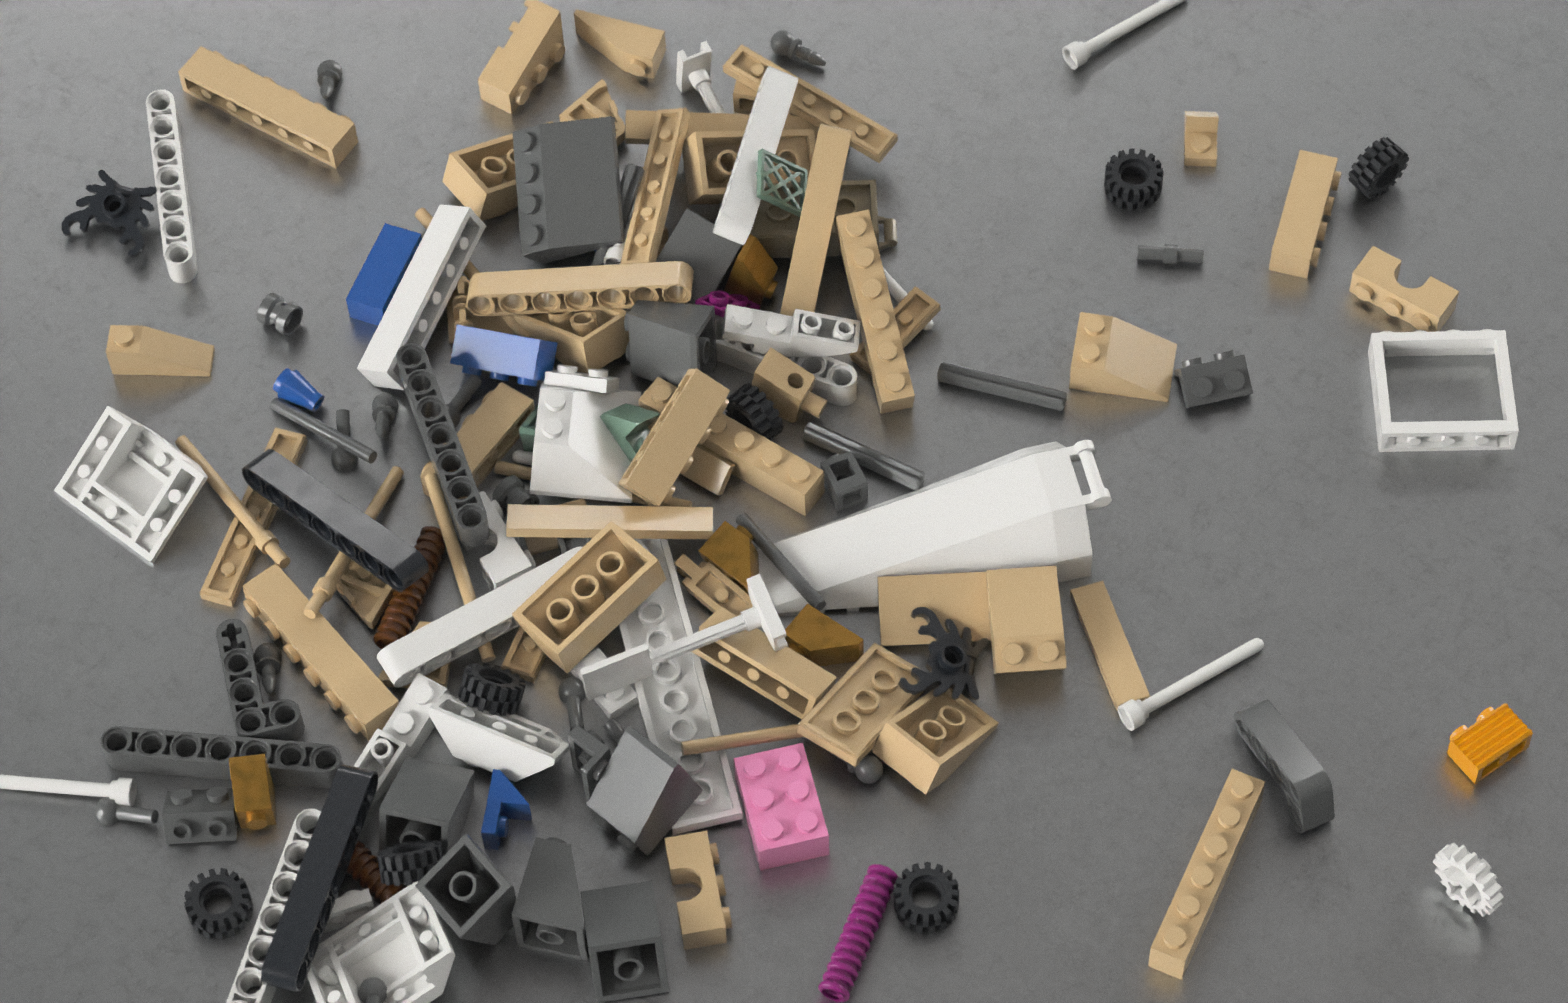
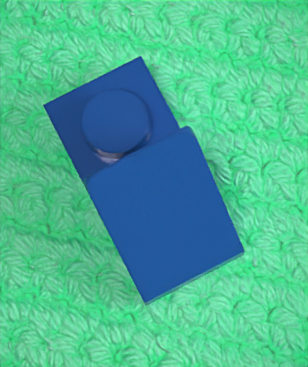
(502, 804)

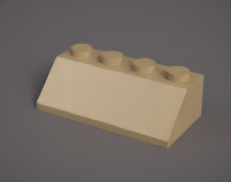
(589, 596)

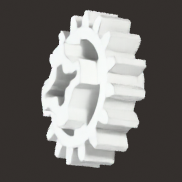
(1468, 879)

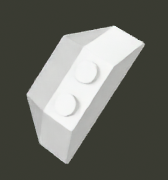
(496, 741)

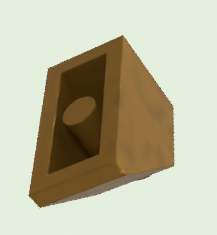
(753, 273)
(732, 553)
(822, 639)
(253, 791)

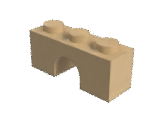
(1423, 307)
(702, 917)

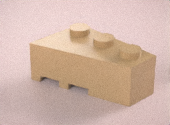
(525, 58)

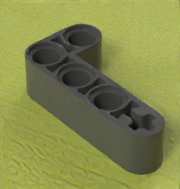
(247, 684)
(1289, 763)

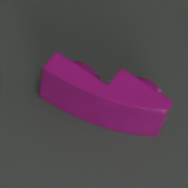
(720, 299)

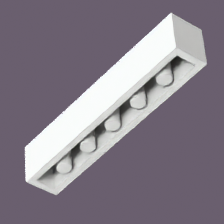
(422, 292)

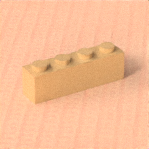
(1304, 213)
(490, 431)
(675, 437)
(777, 675)

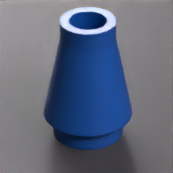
(297, 390)

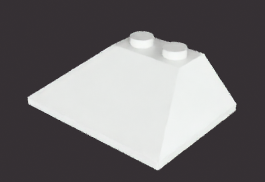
(574, 447)
(132, 482)
(394, 942)

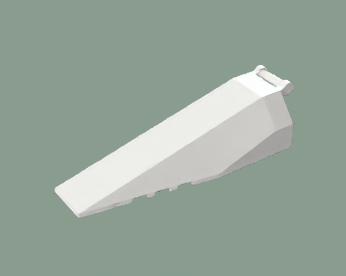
(988, 518)

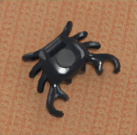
(115, 207)
(950, 659)

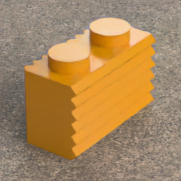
(1488, 742)

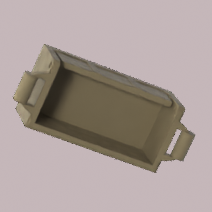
(778, 228)

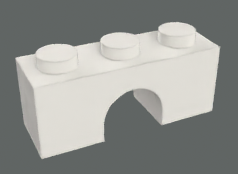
(507, 558)

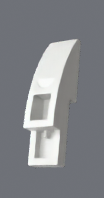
(792, 336)
(402, 734)

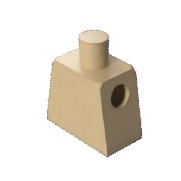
(787, 386)

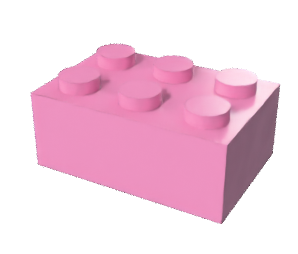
(781, 806)

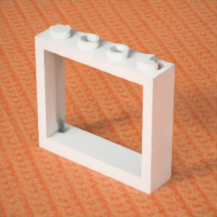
(1442, 434)

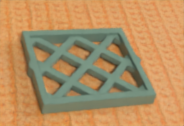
(787, 166)

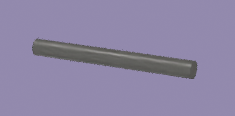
(323, 430)
(781, 562)

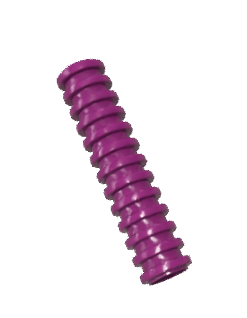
(858, 933)

